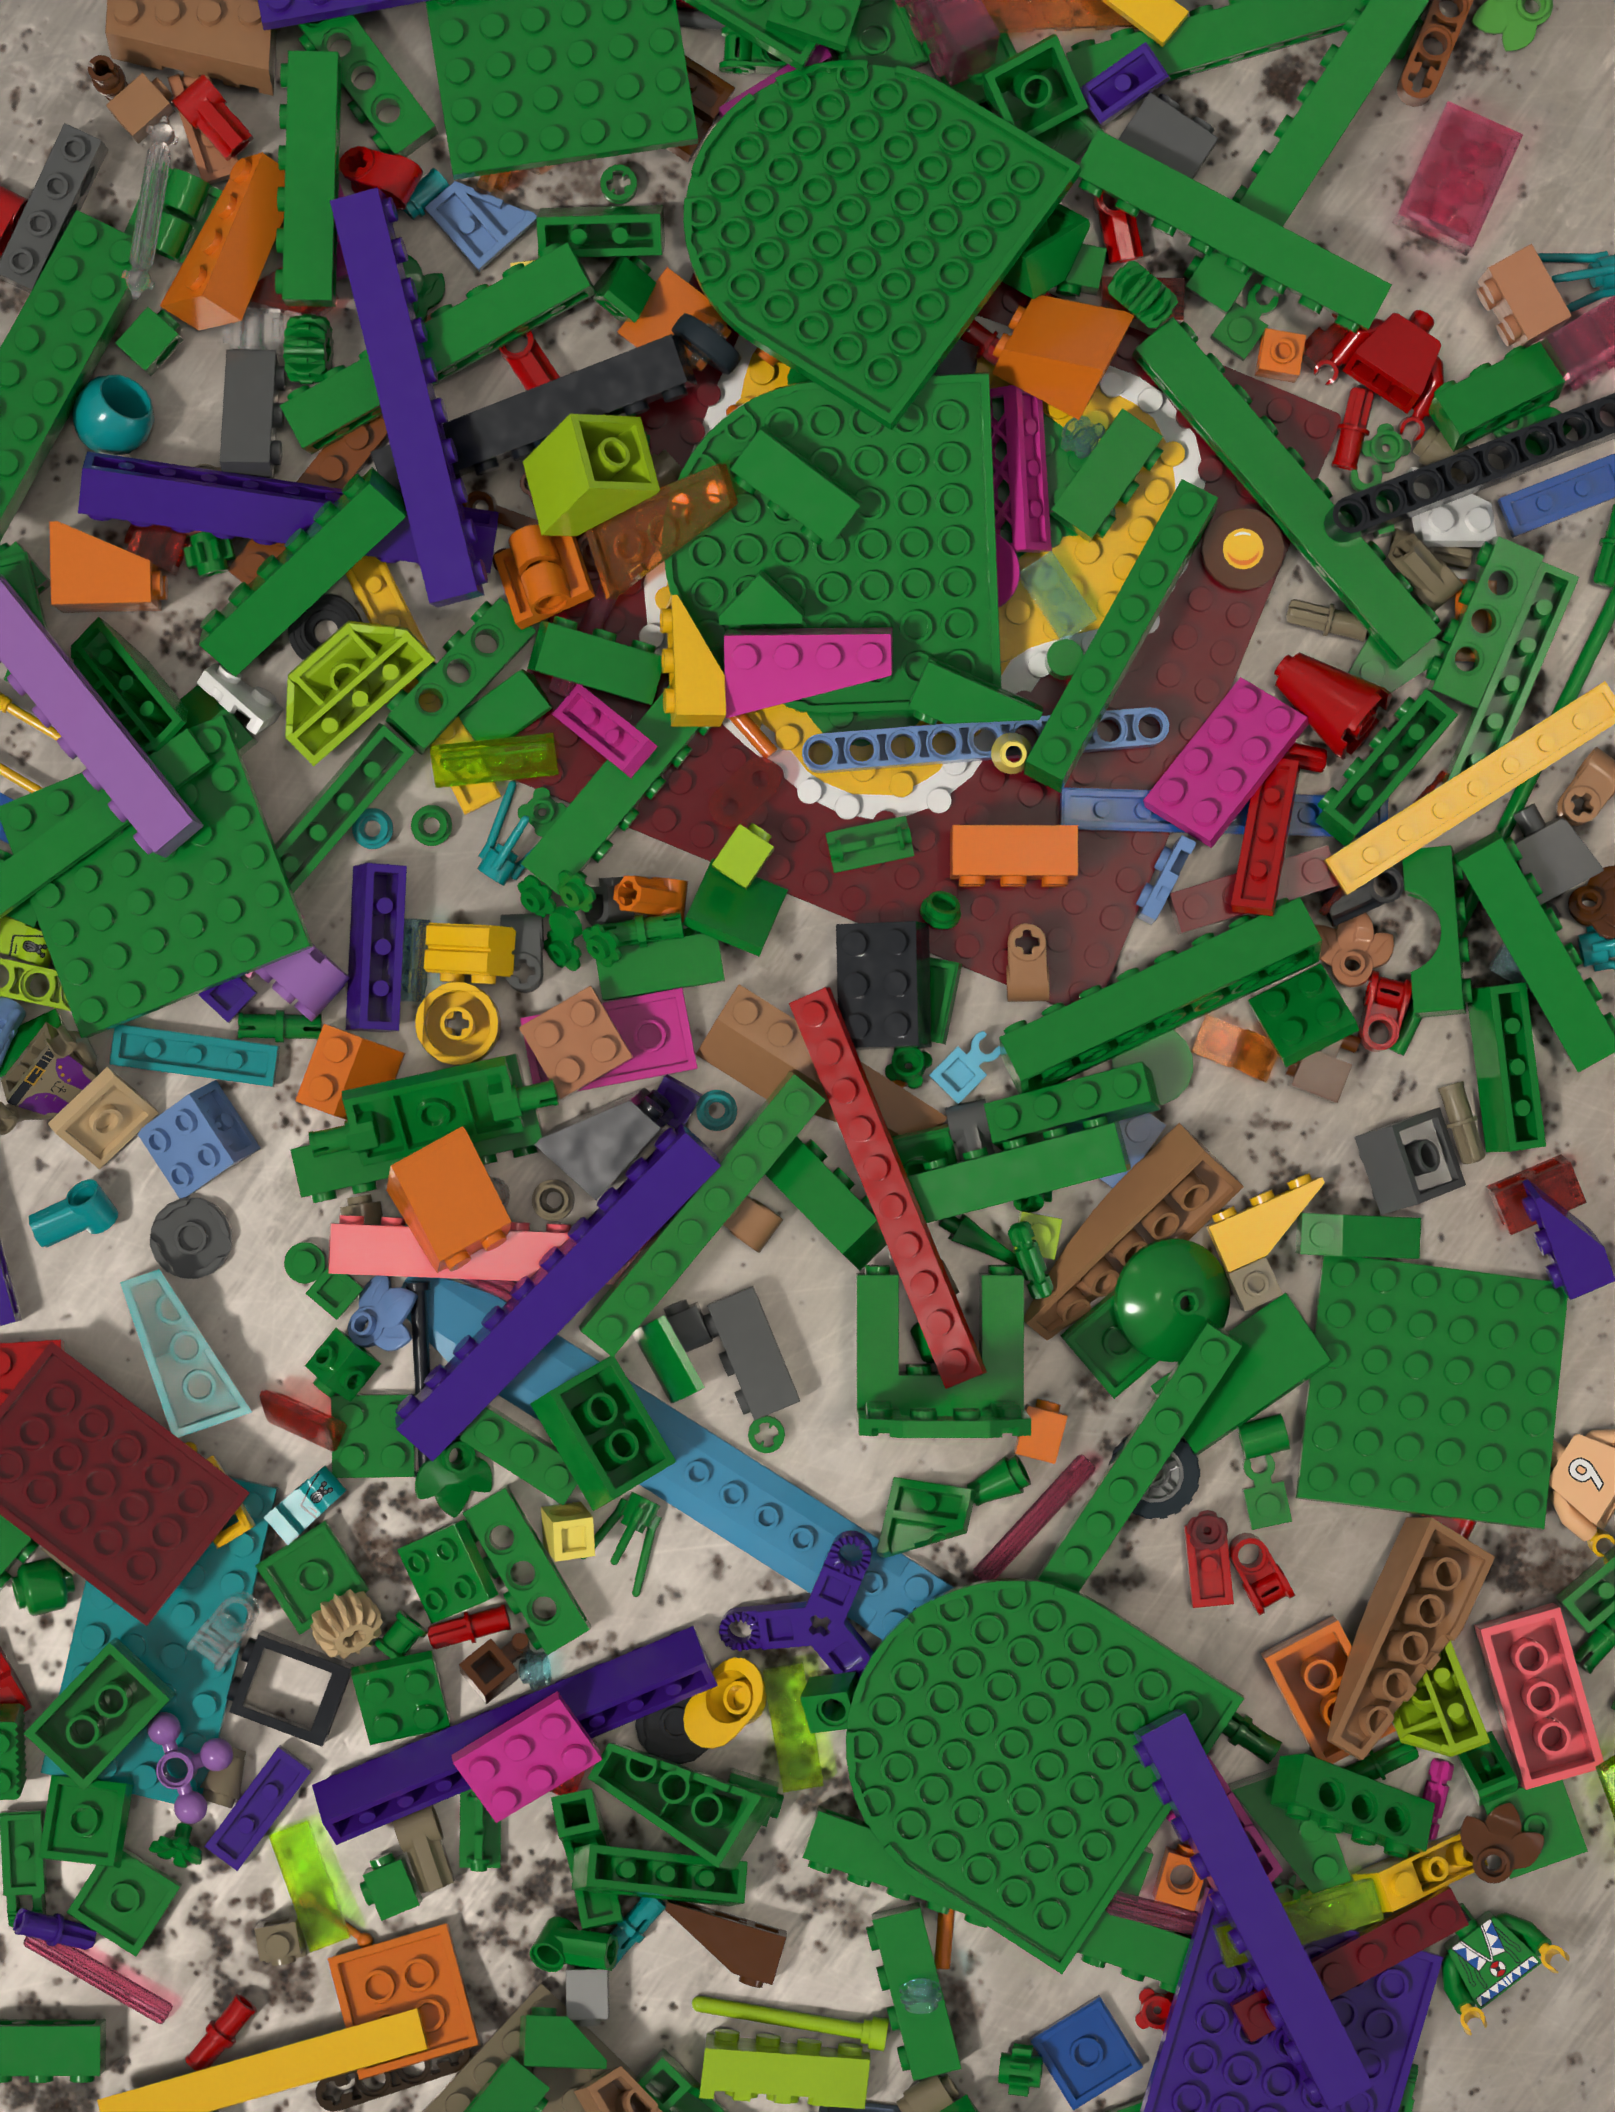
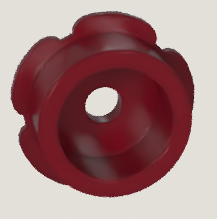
(1218, 1530)

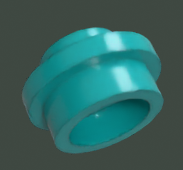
(382, 838)
(703, 1110)

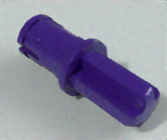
(53, 1929)

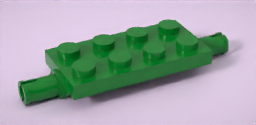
(414, 1111)

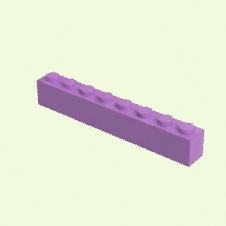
(91, 730)

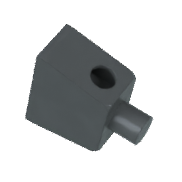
(1553, 853)

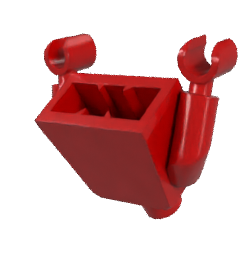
(1394, 361)

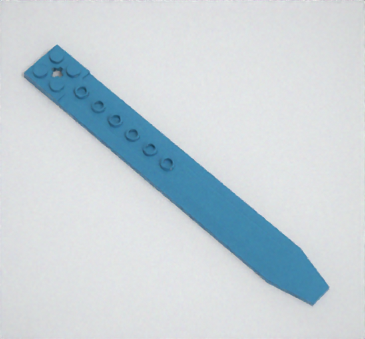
(711, 1477)

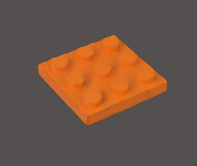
(403, 1976)

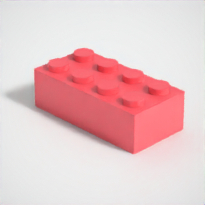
(1539, 1695)

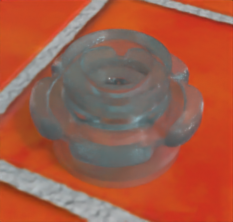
(535, 1669)

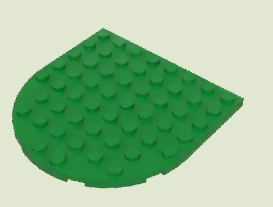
(863, 223)
(907, 558)
(1005, 1755)

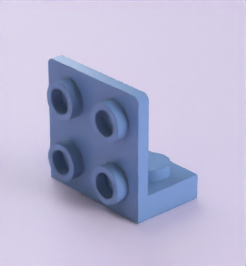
(198, 1139)

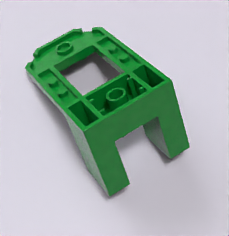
(916, 1400)

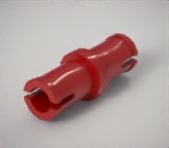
(221, 2033)

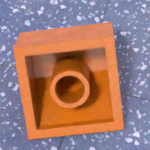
(344, 1063)

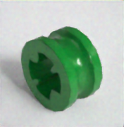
(607, 178)
(777, 1439)

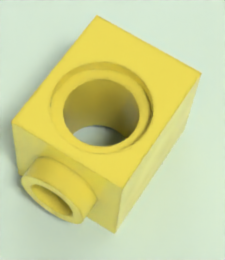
(568, 1531)

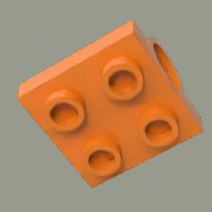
(542, 575)

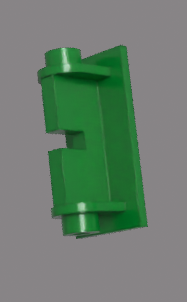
(870, 844)
(478, 1835)

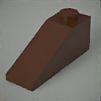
(738, 1943)

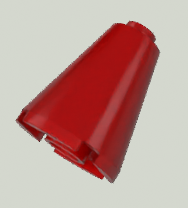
(1336, 702)

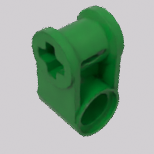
(750, 59)

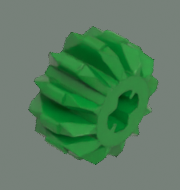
(1142, 294)
(308, 348)

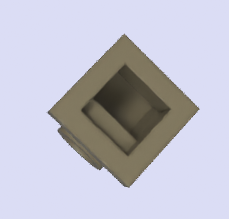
(280, 1940)

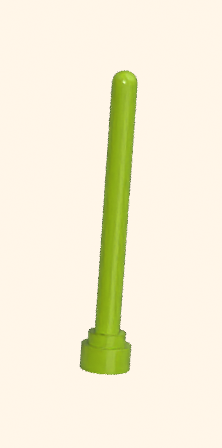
(870, 2032)

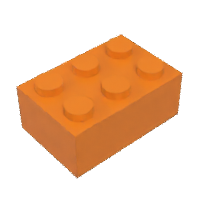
(1014, 854)
(1309, 1677)

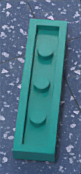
(194, 1055)

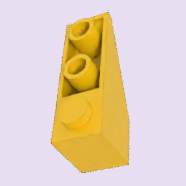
(695, 678)
(1255, 1230)
(1422, 1873)

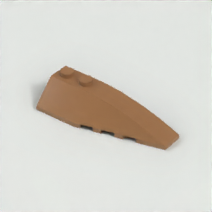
(763, 1044)
(1160, 1198)
(1406, 1625)

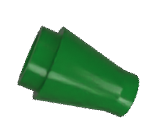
(1000, 1481)

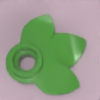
(1511, 21)

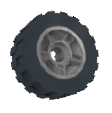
(1175, 1486)

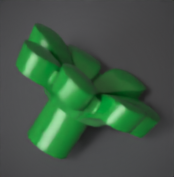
(178, 1847)

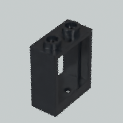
(329, 1705)

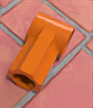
(651, 896)

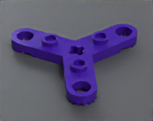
(791, 1623)

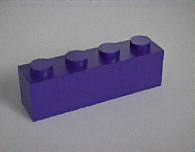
(376, 947)

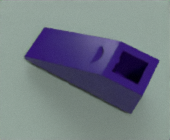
(1575, 1252)

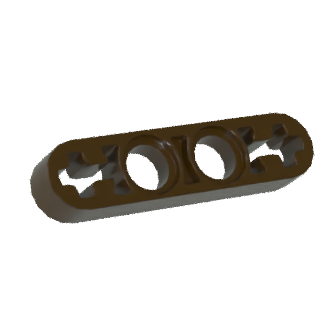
(395, 2082)

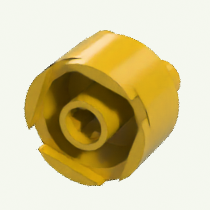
(443, 1005)

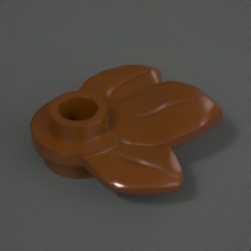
(1602, 892)
(1500, 1837)

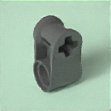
(528, 948)

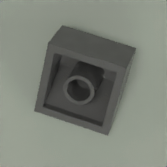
(1410, 1161)

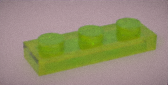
(494, 760)
(794, 1743)
(309, 1886)

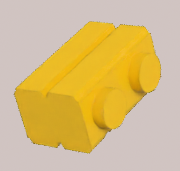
(469, 950)

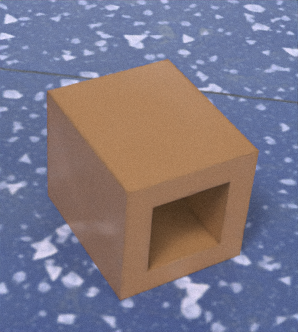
(141, 105)

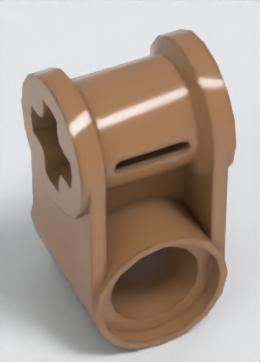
(1592, 783)
(1027, 973)
(753, 1223)

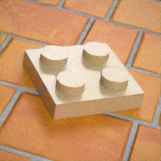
(103, 1118)

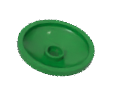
(1151, 1293)

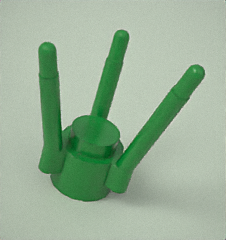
(637, 1516)

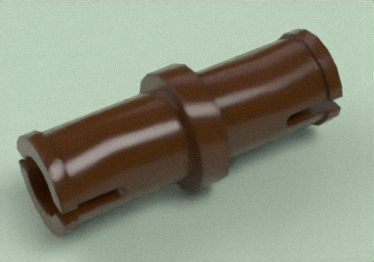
(107, 76)

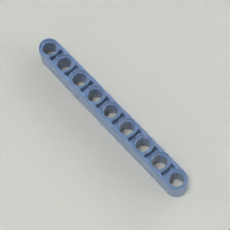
(963, 735)

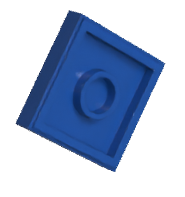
(1086, 2052)

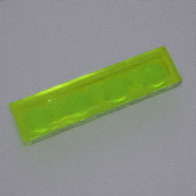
(1318, 1916)

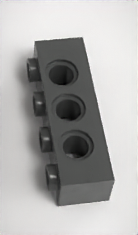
(51, 205)

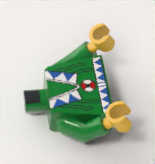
(1490, 1959)

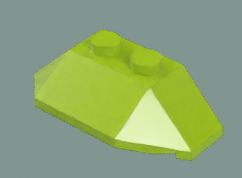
(348, 683)
(1441, 1711)

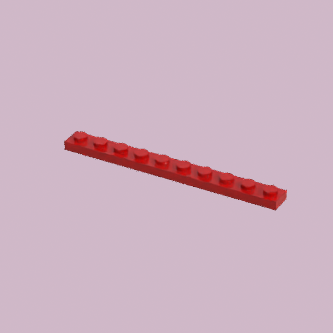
(887, 1187)

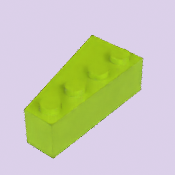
(784, 2070)

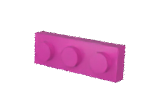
(604, 730)

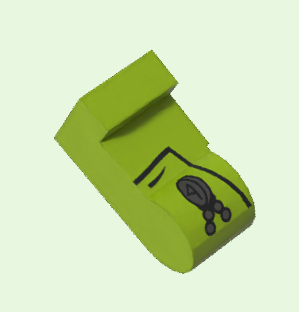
(23, 942)

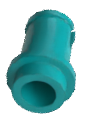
(425, 192)

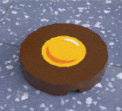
(1242, 549)

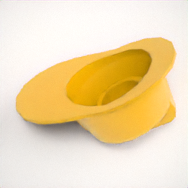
(724, 1710)

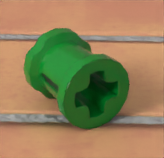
(400, 1636)

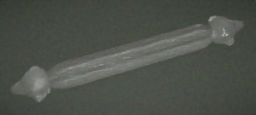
(150, 207)

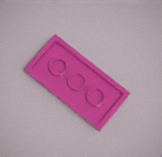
(1226, 762)
(653, 1030)

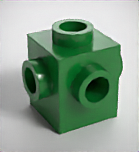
(341, 1366)

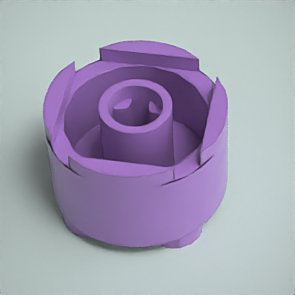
(308, 978)

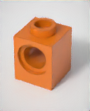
(1280, 355)
(1046, 1432)
(1166, 1891)

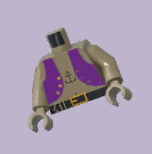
(47, 1076)

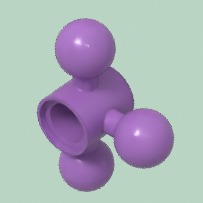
(214, 1755)

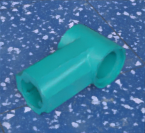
(83, 1209)

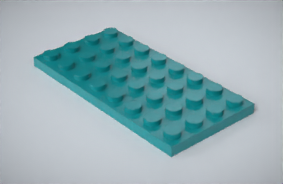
(162, 1645)

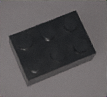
(885, 983)

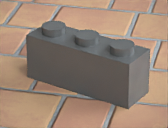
(252, 413)
(751, 1353)

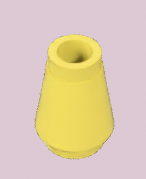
(999, 748)

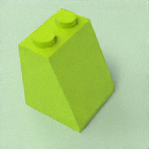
(589, 472)

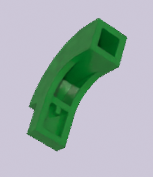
(581, 1824)

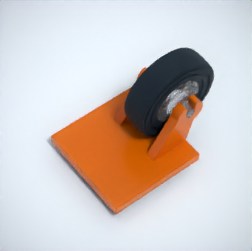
(686, 313)

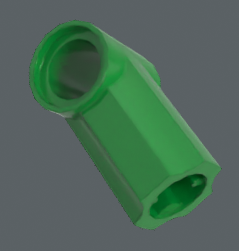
(565, 1944)

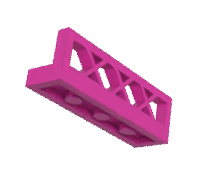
(1022, 469)

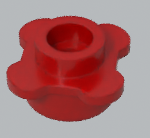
(1149, 2000)

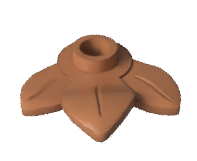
(1355, 942)

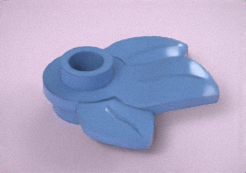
(385, 1311)

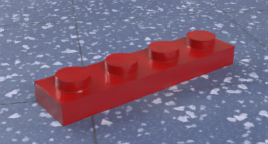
(1265, 841)

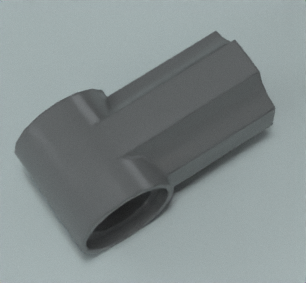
(969, 1127)

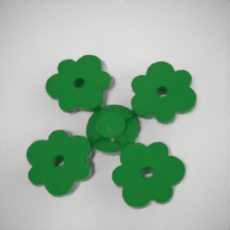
(565, 923)

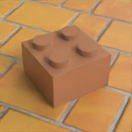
(1522, 298)
(576, 1042)

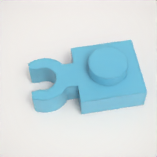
(961, 1071)

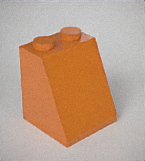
(1060, 350)
(100, 576)
(449, 1201)

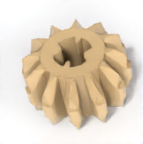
(346, 1624)

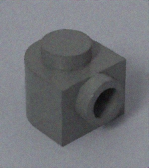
(604, 908)
(688, 1324)

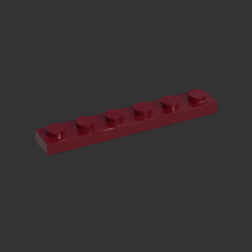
(1366, 1954)

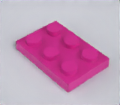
(526, 1757)

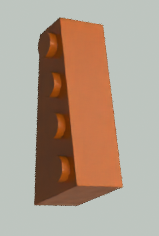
(230, 249)

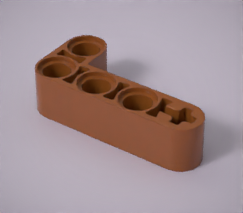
(1436, 27)

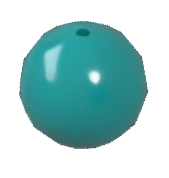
(113, 415)

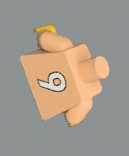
(1585, 1485)

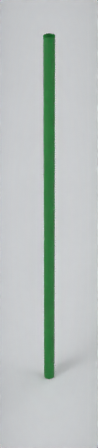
(1523, 791)

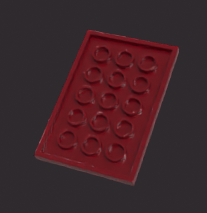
(107, 1485)

